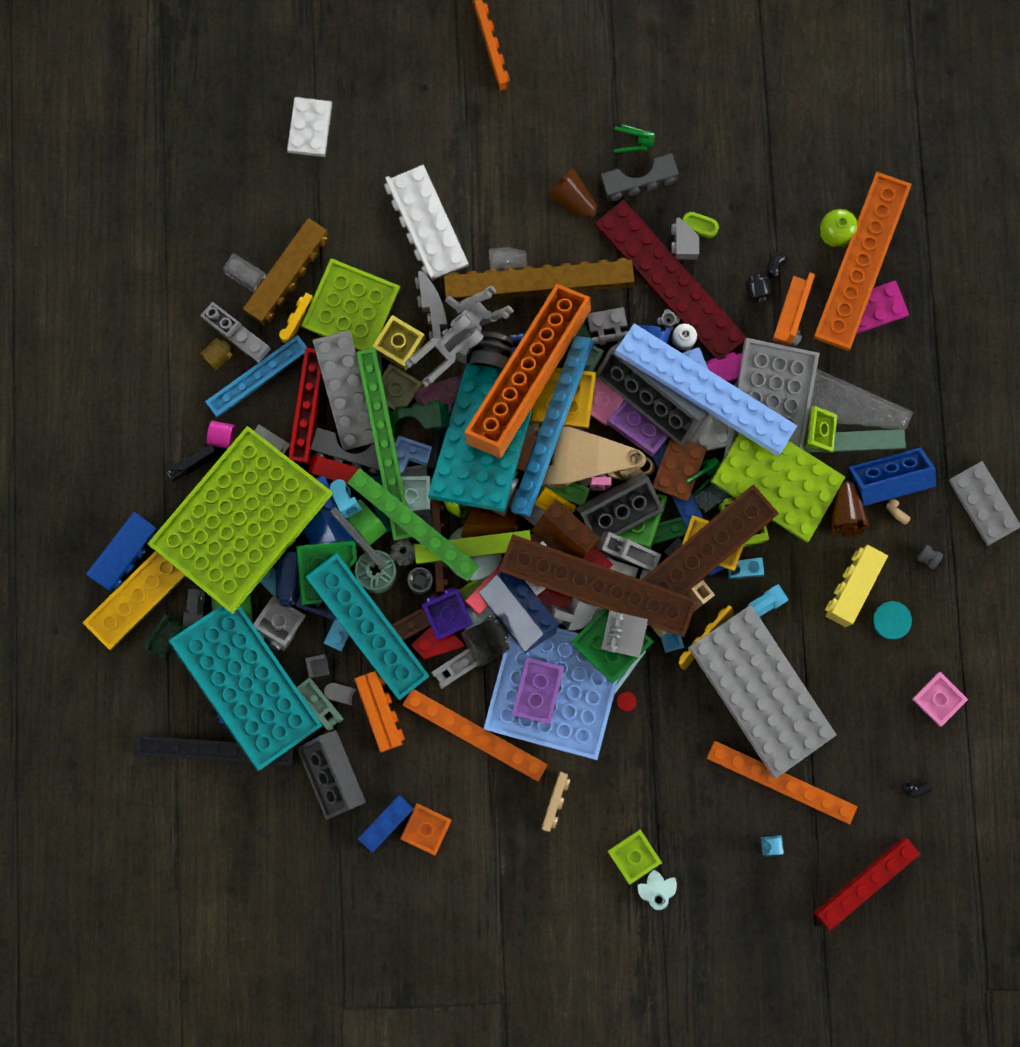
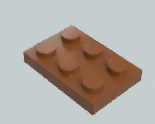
(676, 467)

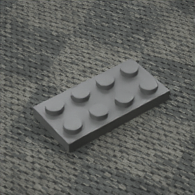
(984, 503)

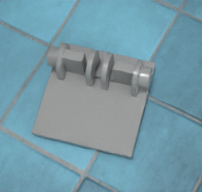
(624, 634)

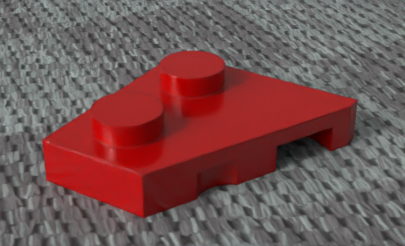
(429, 646)

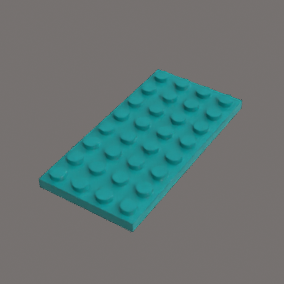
(467, 473)
(245, 684)

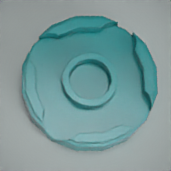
(892, 620)

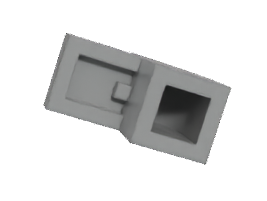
(576, 616)

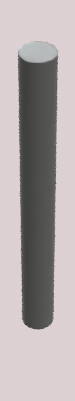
(358, 538)

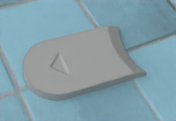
(339, 693)

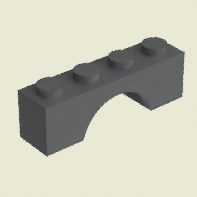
(617, 184)
(326, 445)

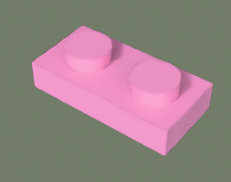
(600, 483)

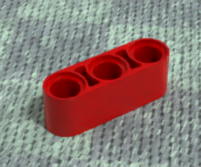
(331, 469)

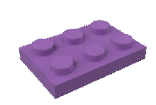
(637, 428)
(538, 691)

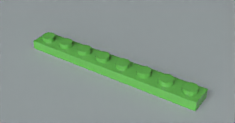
(413, 524)

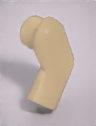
(892, 506)

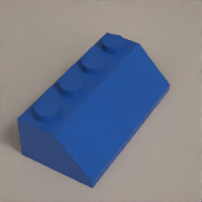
(893, 476)
(324, 526)
(122, 553)

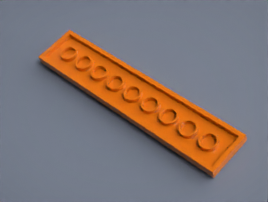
(862, 261)

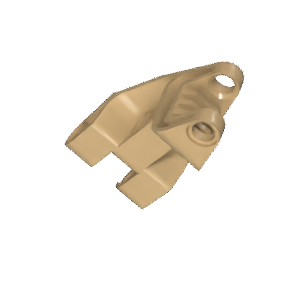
(586, 455)

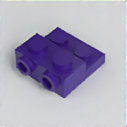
(447, 613)

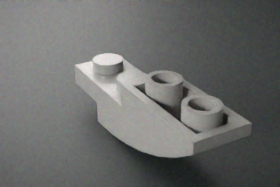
(431, 303)
(235, 332)

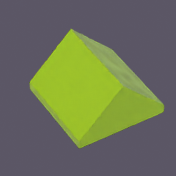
(820, 430)

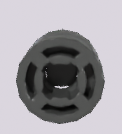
(929, 557)

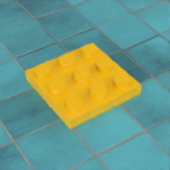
(581, 405)

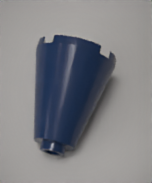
(287, 579)

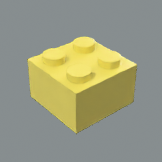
(398, 342)

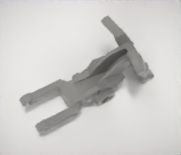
(464, 331)

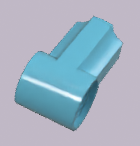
(771, 599)

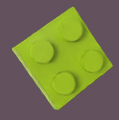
(634, 857)

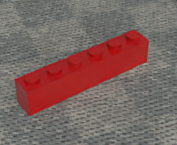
(306, 409)
(866, 883)

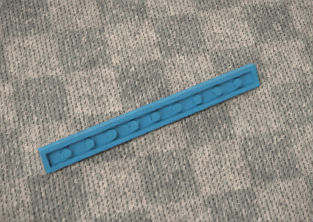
(552, 426)

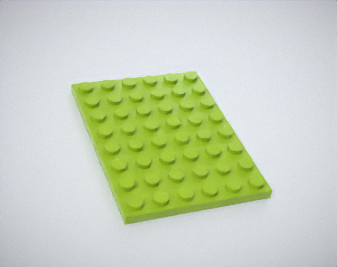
(240, 519)

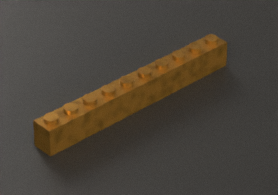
(542, 280)

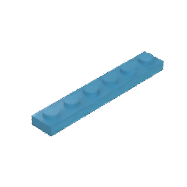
(257, 376)

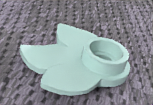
(657, 887)

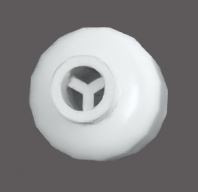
(679, 334)

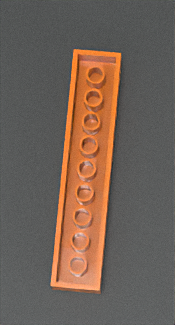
(528, 371)

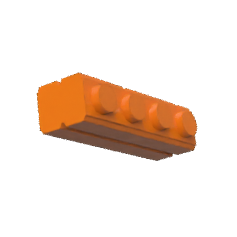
(378, 711)

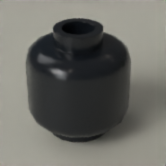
(758, 287)

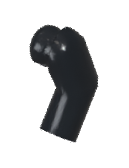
(773, 264)
(915, 791)

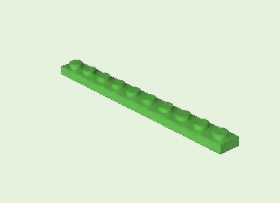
(382, 431)

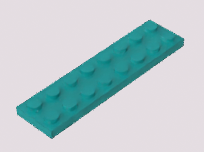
(367, 626)

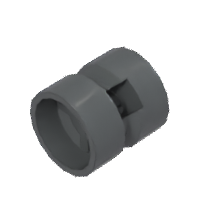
(420, 581)

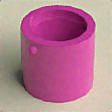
(220, 434)

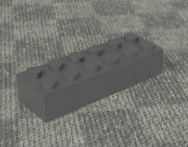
(658, 403)

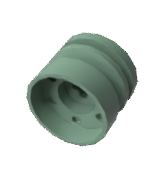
(381, 581)

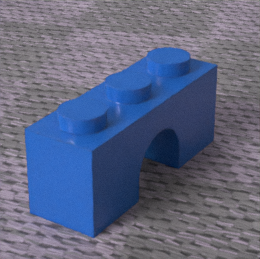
(386, 823)

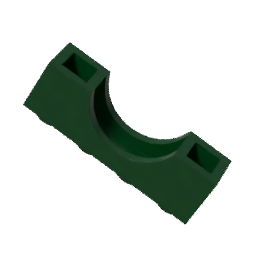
(431, 416)

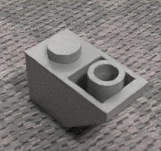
(686, 241)

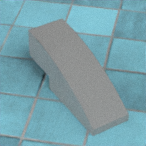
(628, 551)

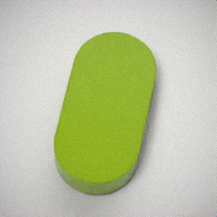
(701, 224)

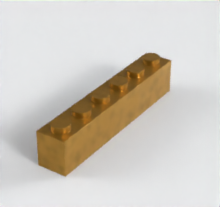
(286, 271)

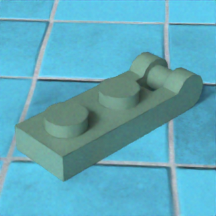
(319, 704)

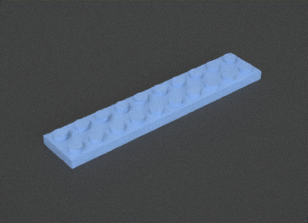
(705, 389)

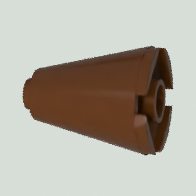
(573, 195)
(848, 511)

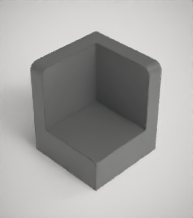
(317, 666)

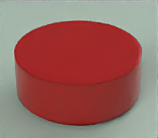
(626, 701)

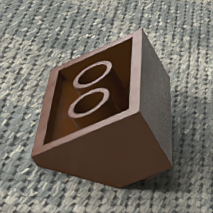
(565, 532)

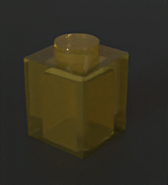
(216, 353)

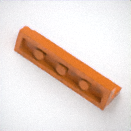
(792, 310)

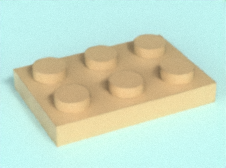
(555, 802)

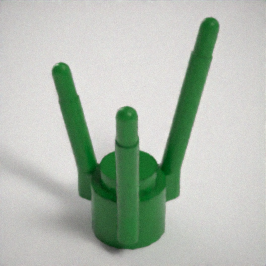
(645, 138)
(709, 469)

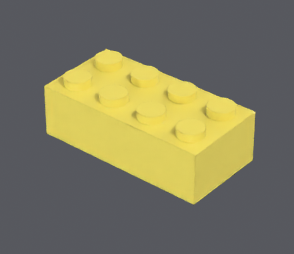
(856, 585)

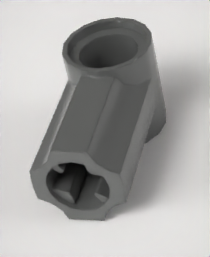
(195, 607)

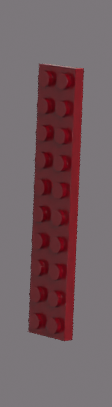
(670, 280)

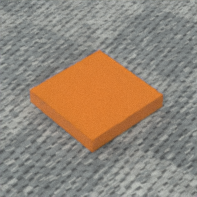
(425, 829)

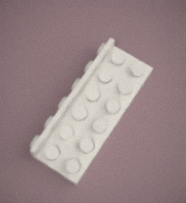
(426, 223)

